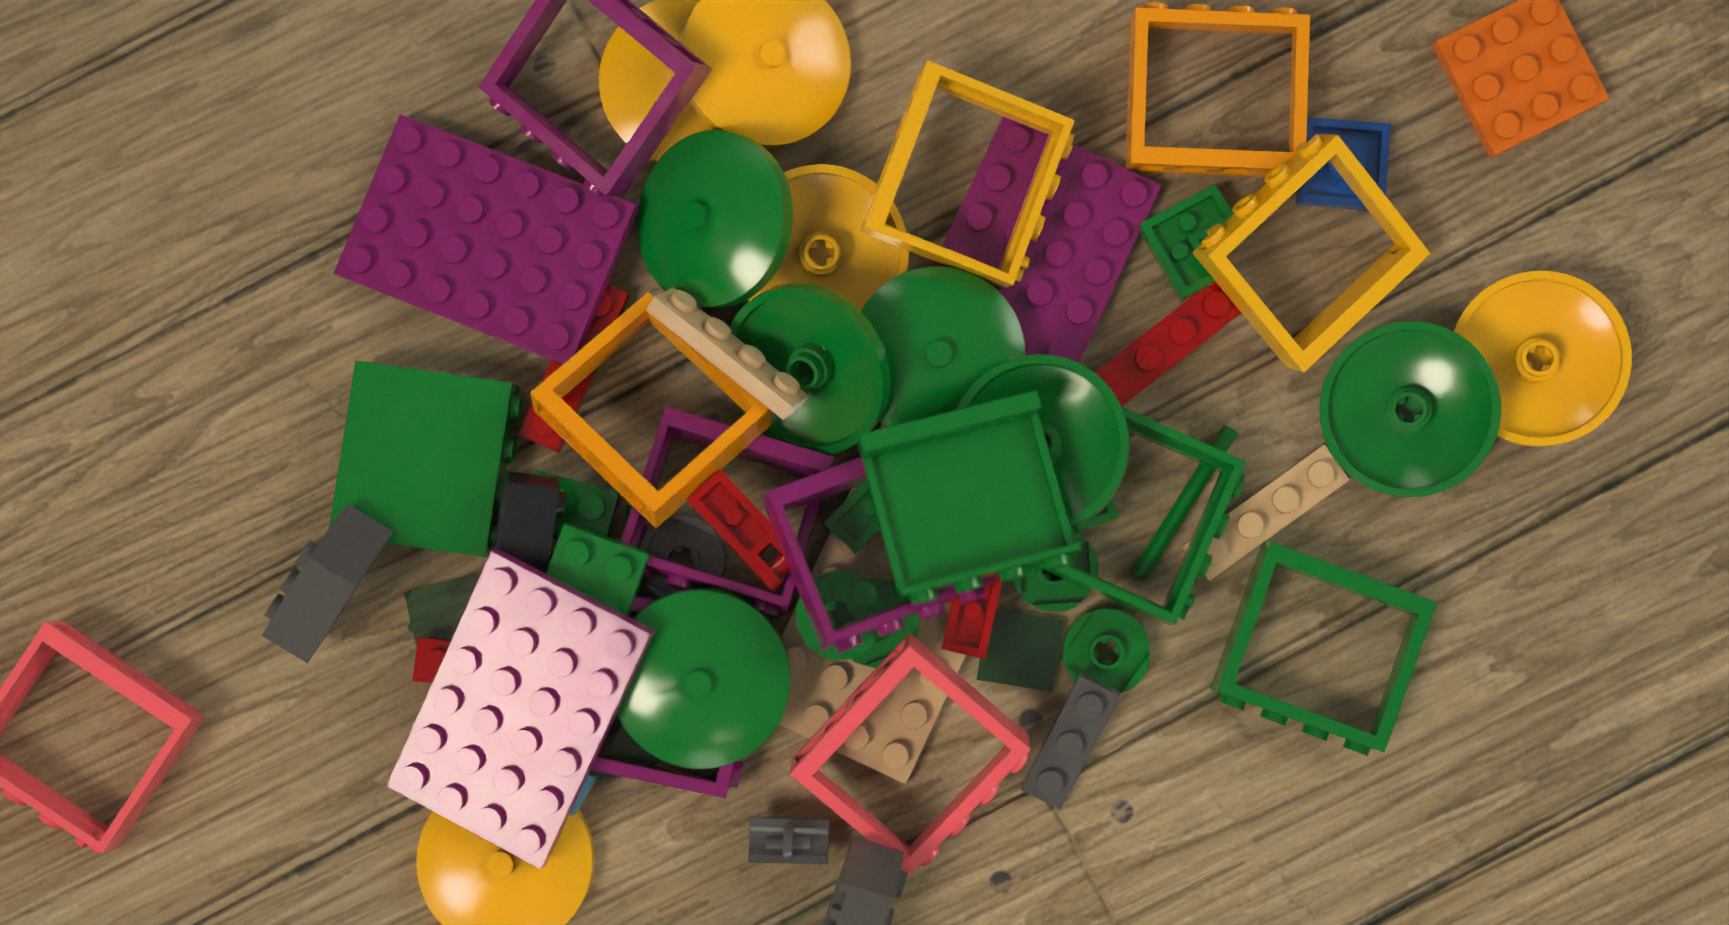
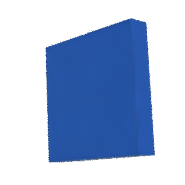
(1368, 144)

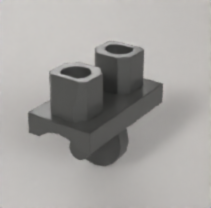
(788, 840)

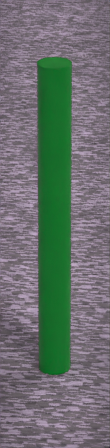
(1181, 508)

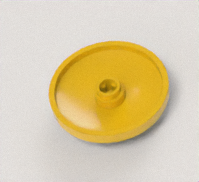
(773, 66)
(635, 78)
(826, 237)
(1554, 354)
(483, 884)

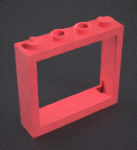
(873, 690)
(52, 806)

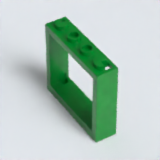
(1210, 526)
(1275, 555)

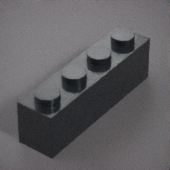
(528, 517)

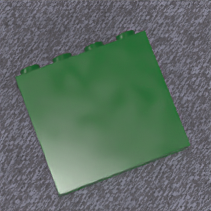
(427, 455)
(967, 498)

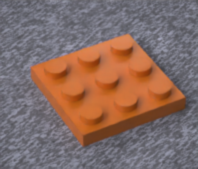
(1519, 72)

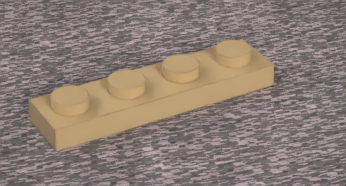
(737, 360)
(1274, 508)

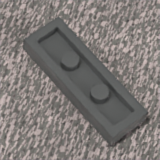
(1070, 740)

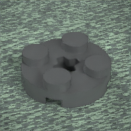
(681, 532)

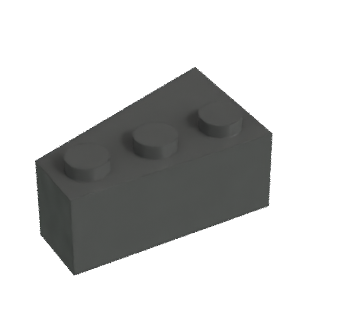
(324, 583)
(867, 885)

